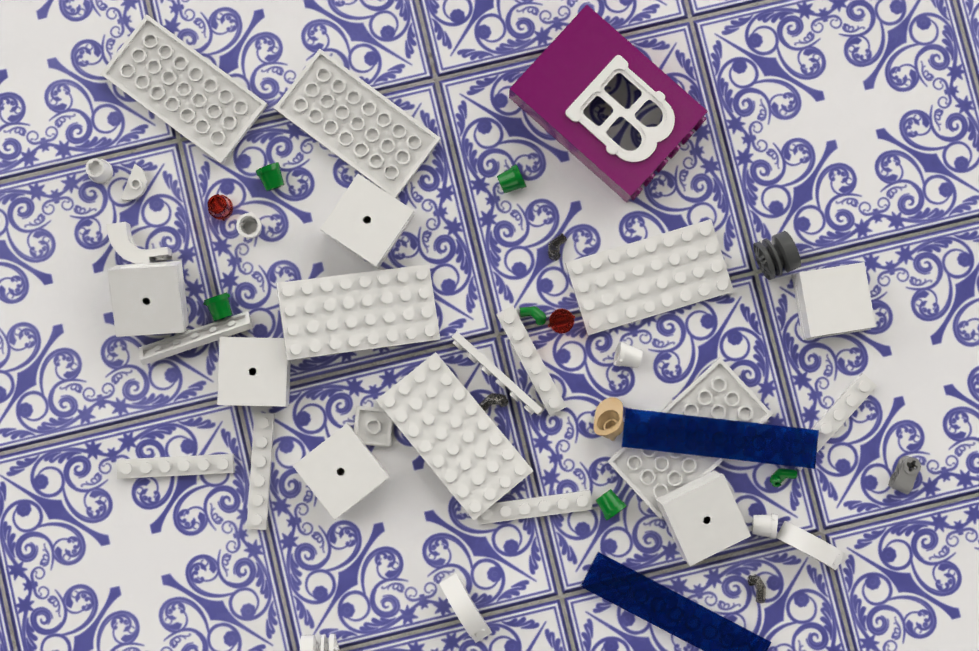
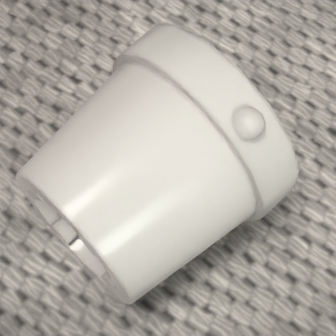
(99, 170)
(249, 225)
(627, 355)
(765, 525)

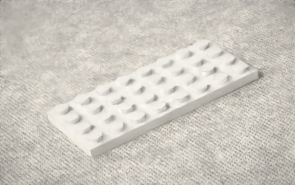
(184, 89)
(357, 123)
(649, 277)
(357, 312)
(713, 394)
(454, 436)

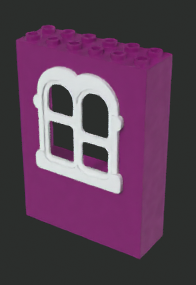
(575, 72)

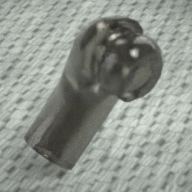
(554, 247)
(494, 398)
(760, 587)

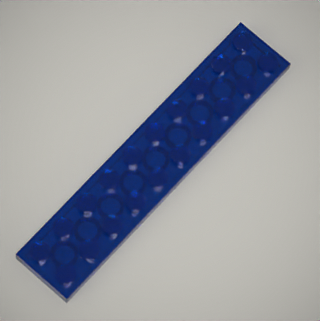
(720, 438)
(667, 608)

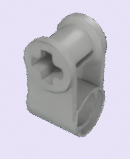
(903, 476)

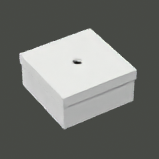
(368, 221)
(148, 298)
(833, 301)
(253, 372)
(341, 471)
(703, 517)

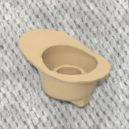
(609, 418)

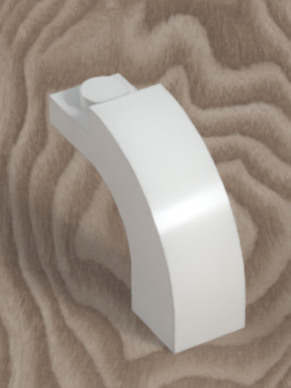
(122, 242)
(810, 545)
(465, 608)

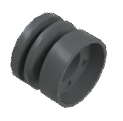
(777, 255)

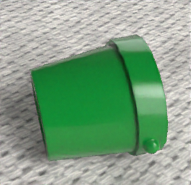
(271, 176)
(511, 179)
(219, 306)
(610, 504)

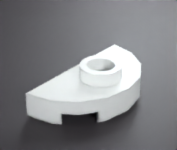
(135, 185)

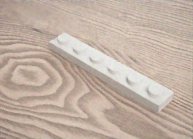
(195, 338)
(531, 360)
(502, 380)
(842, 409)
(175, 466)
(260, 471)
(537, 507)

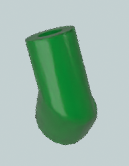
(535, 312)
(780, 475)

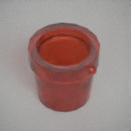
(220, 207)
(561, 321)

